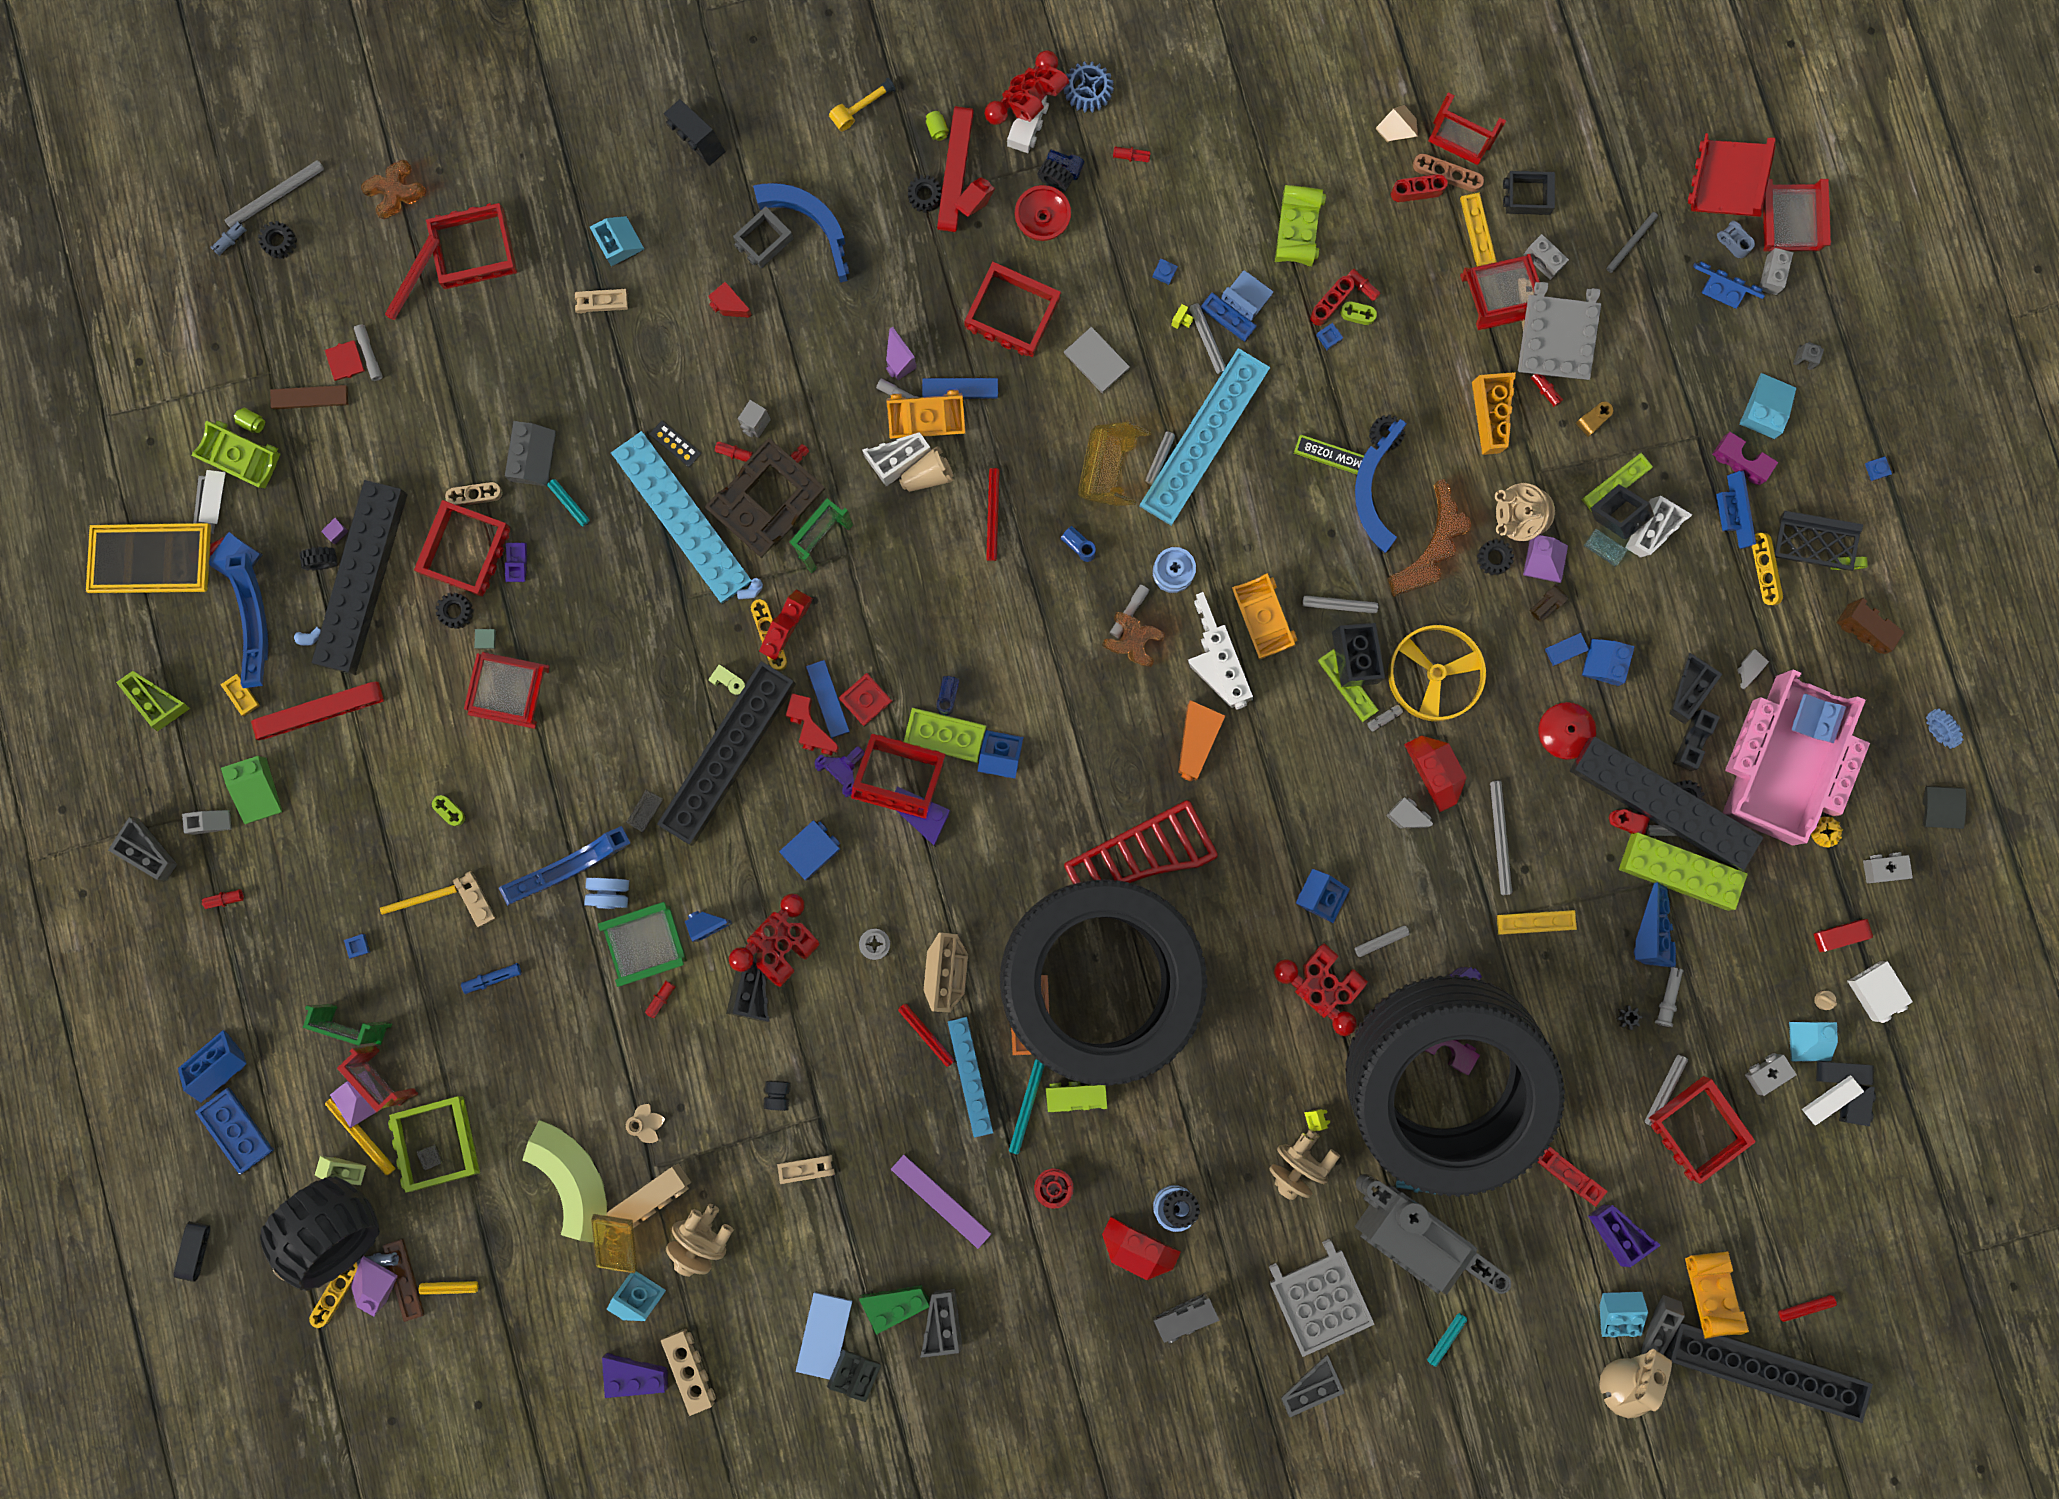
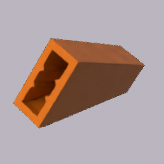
(1198, 737)

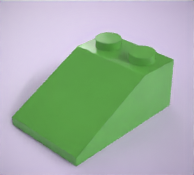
(252, 789)

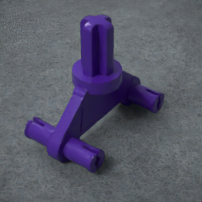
(841, 768)

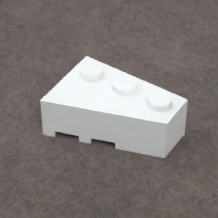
(896, 457)
(1655, 532)

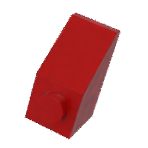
(975, 197)
(727, 302)

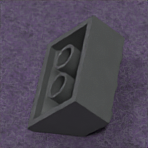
(530, 454)

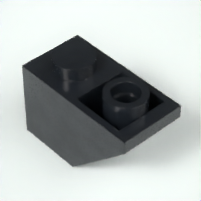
(1859, 1109)

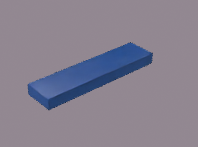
(967, 386)
(827, 699)

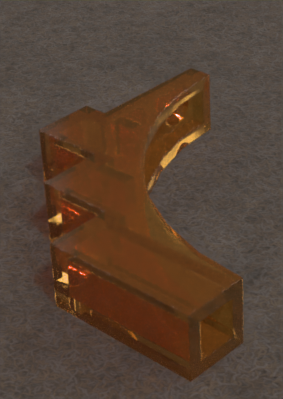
(1440, 548)

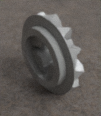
(868, 937)

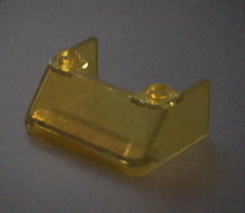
(1104, 462)

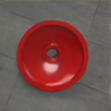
(1046, 202)
(1554, 730)

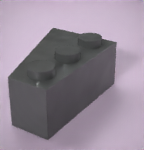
(142, 850)
(1185, 1318)
(943, 1325)

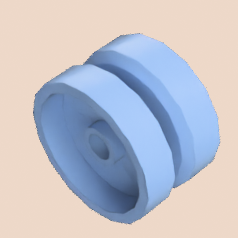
(1180, 560)
(606, 893)
(1158, 1205)

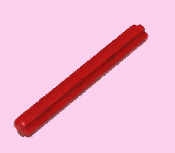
(412, 277)
(992, 526)

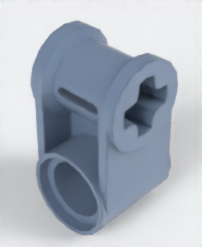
(1737, 237)

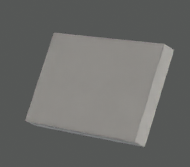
(1096, 360)

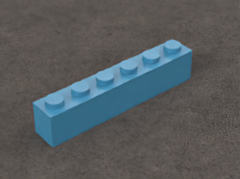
(970, 1077)

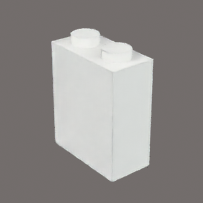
(1880, 992)

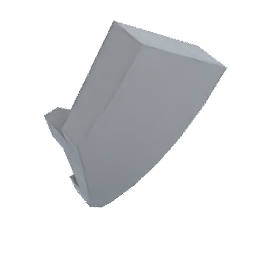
(1751, 667)

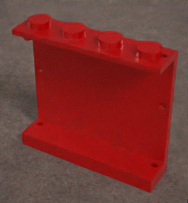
(1732, 177)

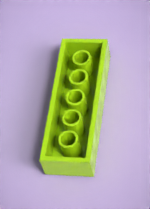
(1683, 871)

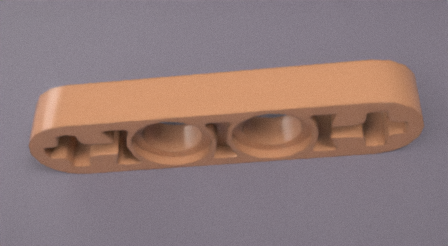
(1449, 168)

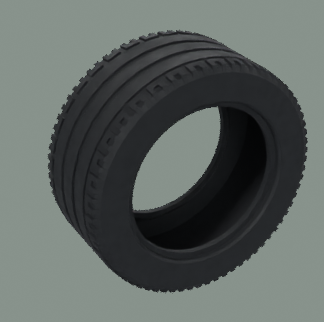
(1179, 999)
(1466, 1156)

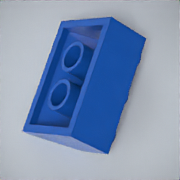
(211, 1067)

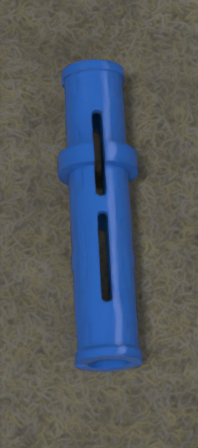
(483, 981)

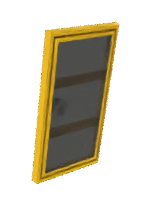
(148, 558)

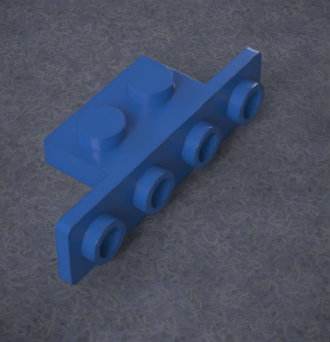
(1725, 288)
(1736, 511)

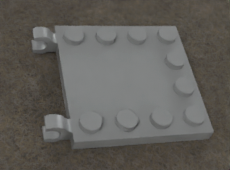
(1559, 334)
(1321, 1301)

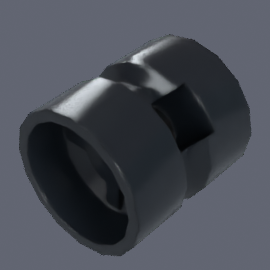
(776, 1095)

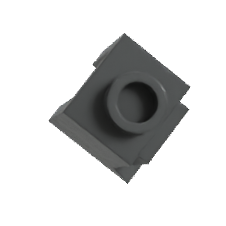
(1809, 352)

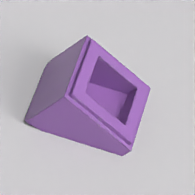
(335, 531)

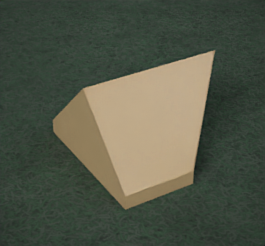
(1398, 125)

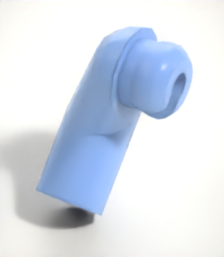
(753, 590)
(307, 639)

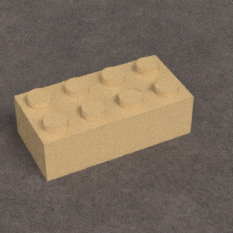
(654, 1194)

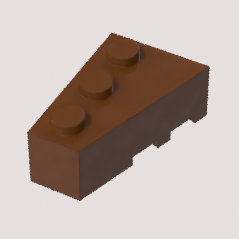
(1870, 627)

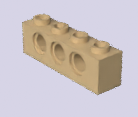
(693, 1402)

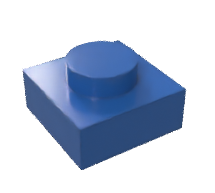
(1164, 271)
(1329, 336)
(1878, 468)
(357, 946)

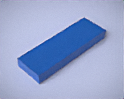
(1228, 317)

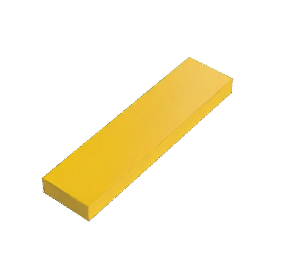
(1478, 229)
(1536, 922)

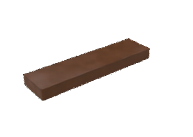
(309, 397)
(405, 1283)

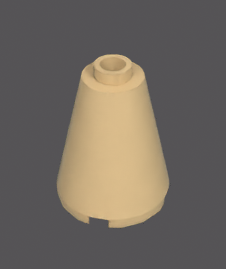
(927, 472)

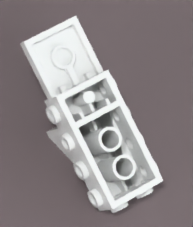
(1211, 665)

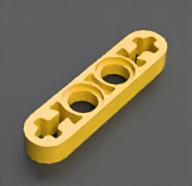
(1763, 570)
(756, 614)
(337, 1293)

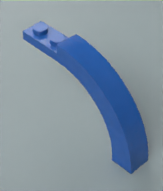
(794, 198)
(1369, 519)
(252, 616)
(557, 872)

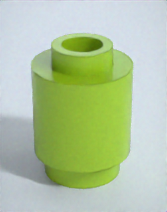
(937, 126)
(249, 420)

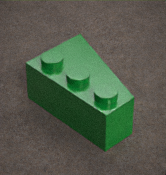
(893, 1306)

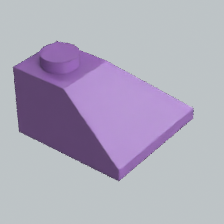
(899, 357)
(1545, 559)
(351, 1104)
(372, 1286)

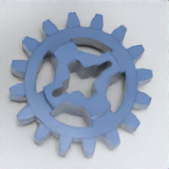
(1944, 728)

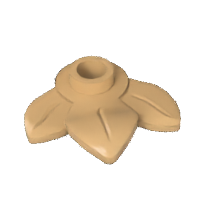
(647, 1122)

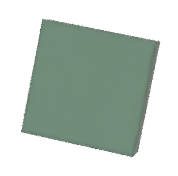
(485, 638)

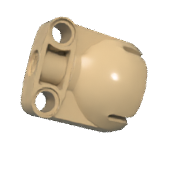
(1636, 1383)

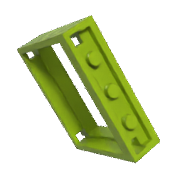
(465, 1138)

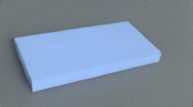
(823, 1335)

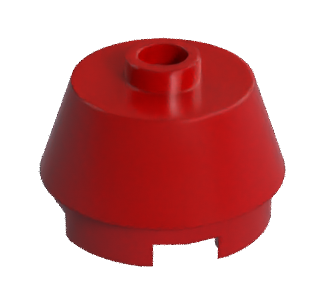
(1053, 1188)

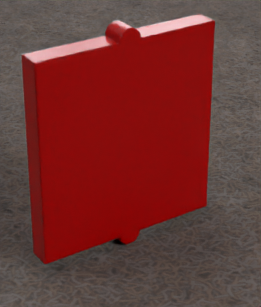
(344, 360)

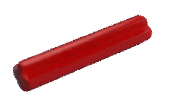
(1807, 1308)

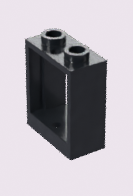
(1548, 181)
(1614, 500)

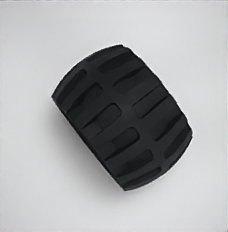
(319, 1233)

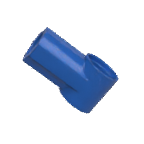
(1078, 543)

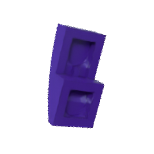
(516, 562)

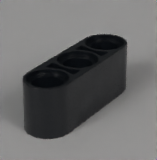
(1838, 1072)
(192, 1251)

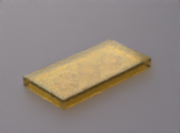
(614, 1243)

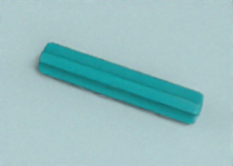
(568, 502)
(1447, 1339)

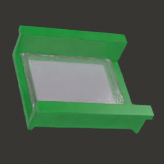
(816, 528)
(643, 943)
(320, 1020)

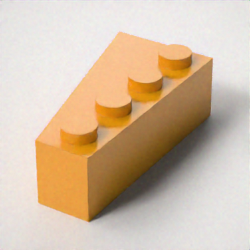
(1493, 410)

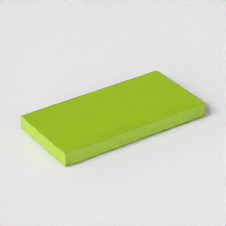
(945, 734)

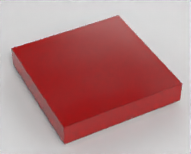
(865, 699)

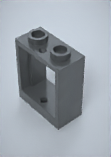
(784, 239)

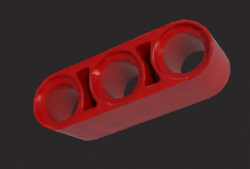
(1427, 184)
(1338, 294)
(1843, 935)

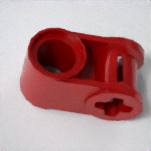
(1631, 821)

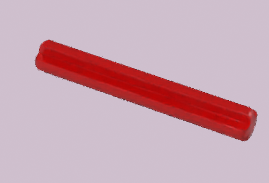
(926, 1035)

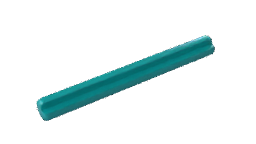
(1026, 1107)

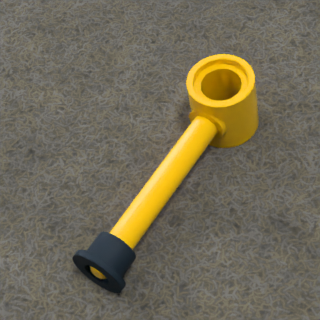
(843, 116)

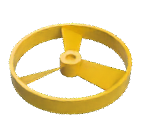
(1430, 705)

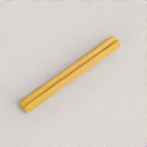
(363, 1140)

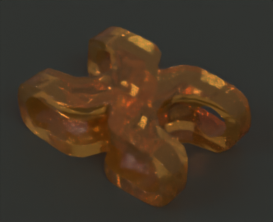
(393, 189)
(1133, 639)

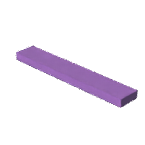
(941, 1201)

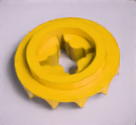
(1822, 839)

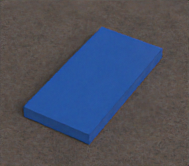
(234, 1131)

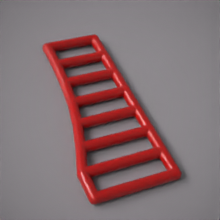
(1137, 831)

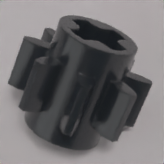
(1635, 1017)

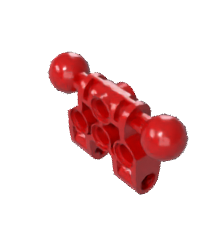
(1029, 90)
(779, 969)
(1352, 984)

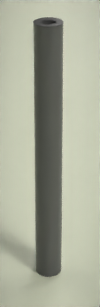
(1630, 244)

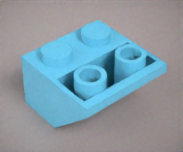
(616, 239)
(1622, 1314)

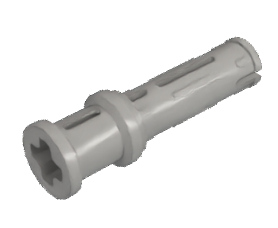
(1668, 1006)

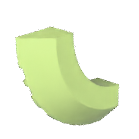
(573, 1176)

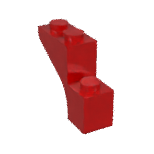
(784, 624)
(811, 735)

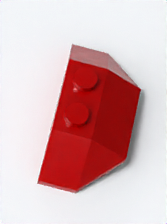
(1438, 770)
(1137, 1250)

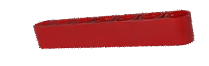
(955, 168)
(317, 711)

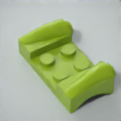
(1299, 224)
(237, 454)

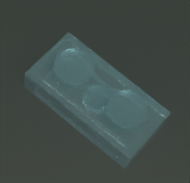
(1605, 547)

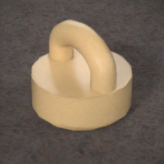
(1825, 1000)

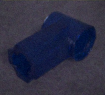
(1072, 163)
(947, 694)

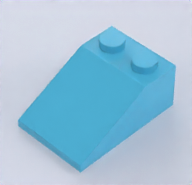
(1769, 406)

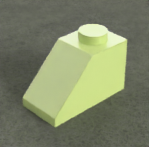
(344, 1169)

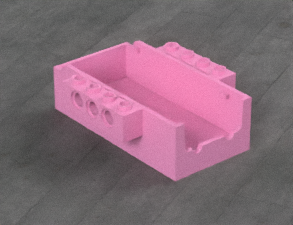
(1788, 776)

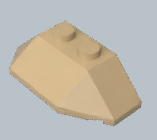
(945, 972)

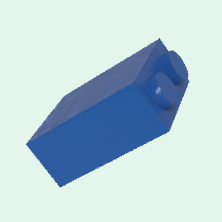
(810, 849)

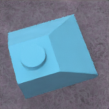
(1813, 1040)
(635, 1298)

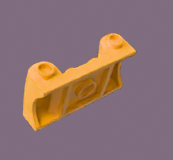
(926, 415)
(1264, 616)
(1715, 1295)

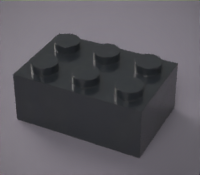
(1358, 655)

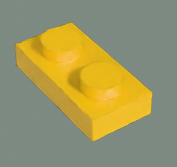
(241, 697)

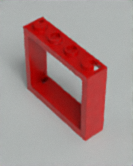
(480, 273)
(1022, 282)
(435, 536)
(891, 799)
(1743, 1142)

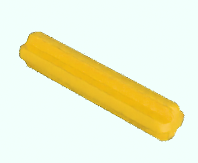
(448, 1287)

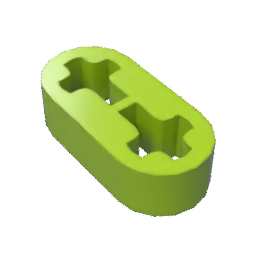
(1359, 309)
(1860, 562)
(451, 808)

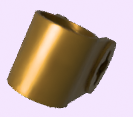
(1593, 420)

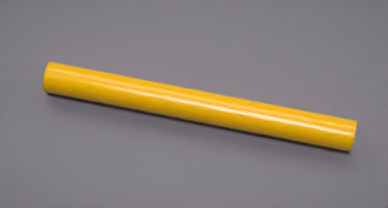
(418, 899)

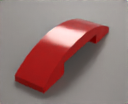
(1572, 1177)

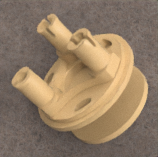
(1523, 512)
(1304, 1163)
(697, 1242)

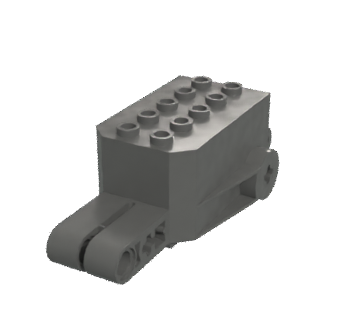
(1420, 1240)

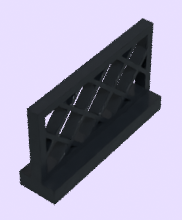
(1823, 525)

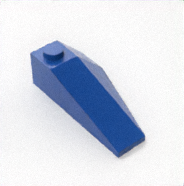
(1654, 938)

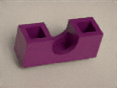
(1730, 453)
(1462, 1057)

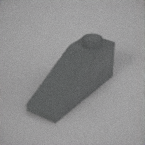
(1663, 1325)

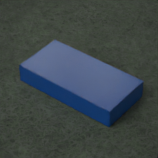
(1566, 649)

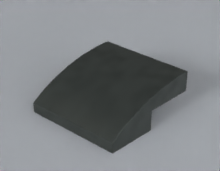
(1944, 807)
(854, 1375)

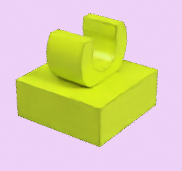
(1182, 317)
(1316, 1119)

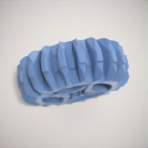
(1099, 78)

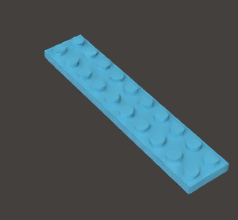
(1204, 436)
(681, 517)

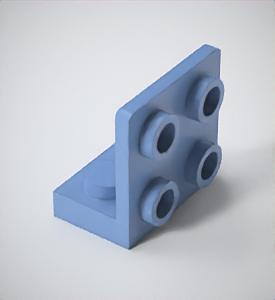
(1247, 295)
(1818, 718)

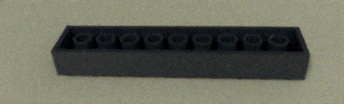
(359, 577)
(726, 753)
(1666, 804)
(1770, 1372)

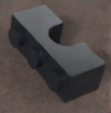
(1691, 749)

